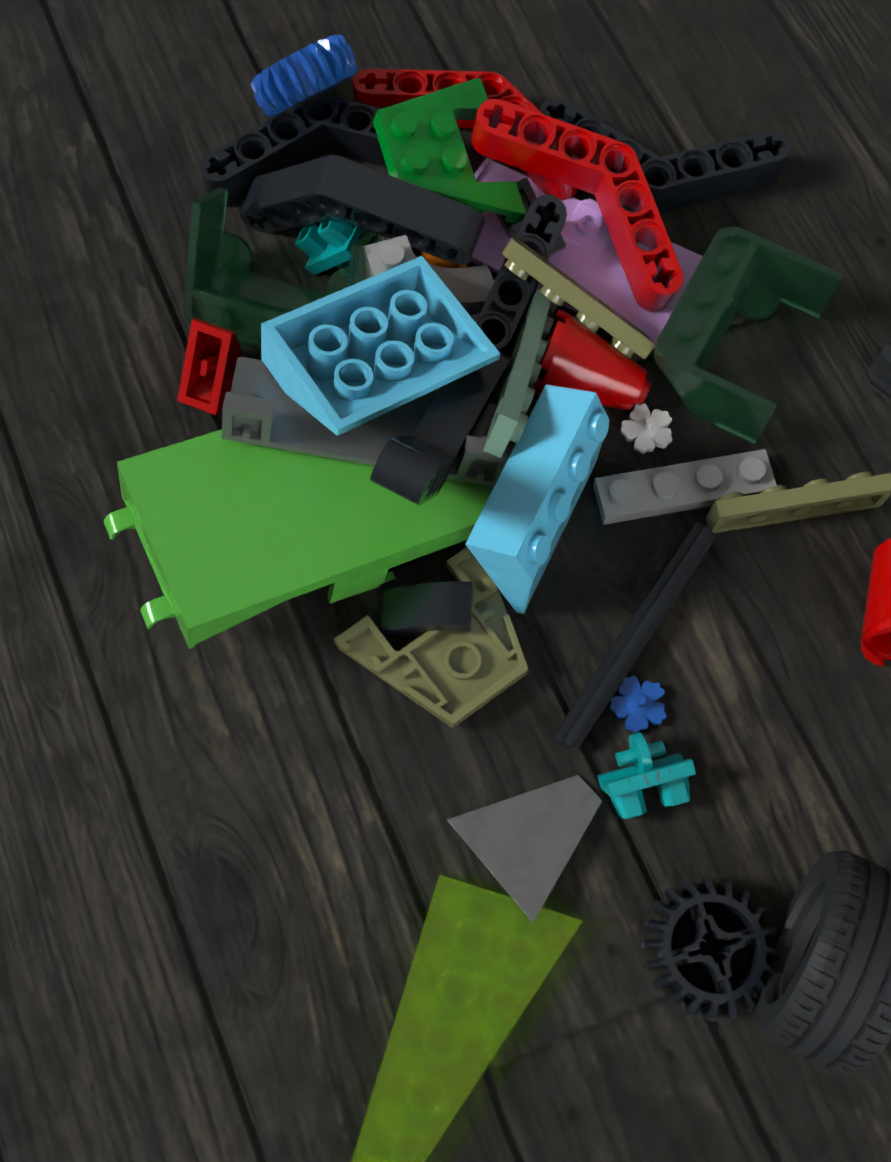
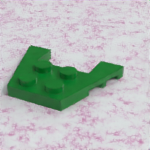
(427, 149)

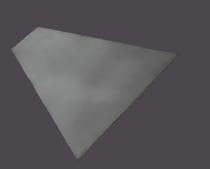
(530, 837)

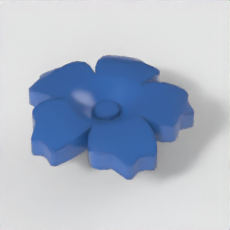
(638, 704)

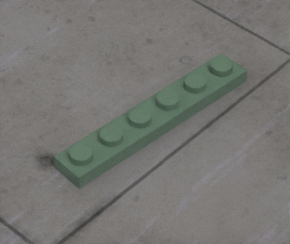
(521, 374)

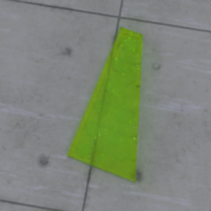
(460, 1001)

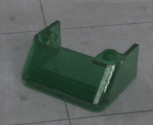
(742, 277)
(225, 289)

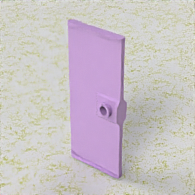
(587, 255)

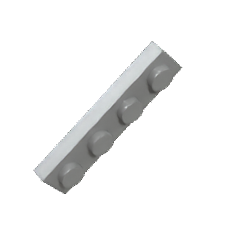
(681, 486)

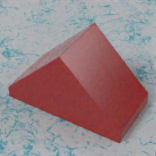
(208, 366)

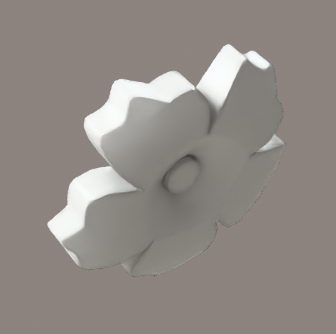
(646, 429)

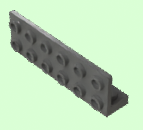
(266, 416)

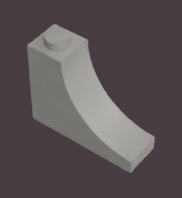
(467, 284)

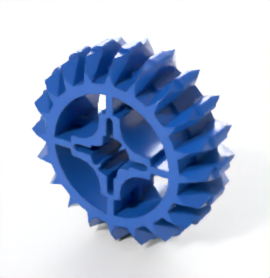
(304, 74)

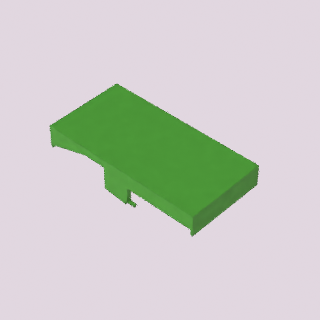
(261, 524)

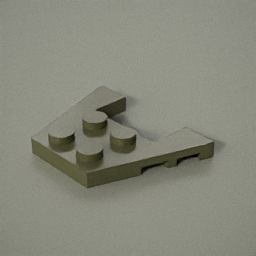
(448, 670)

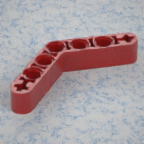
(392, 86)
(651, 274)

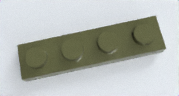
(561, 288)
(812, 500)

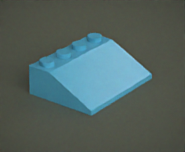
(374, 346)
(538, 491)

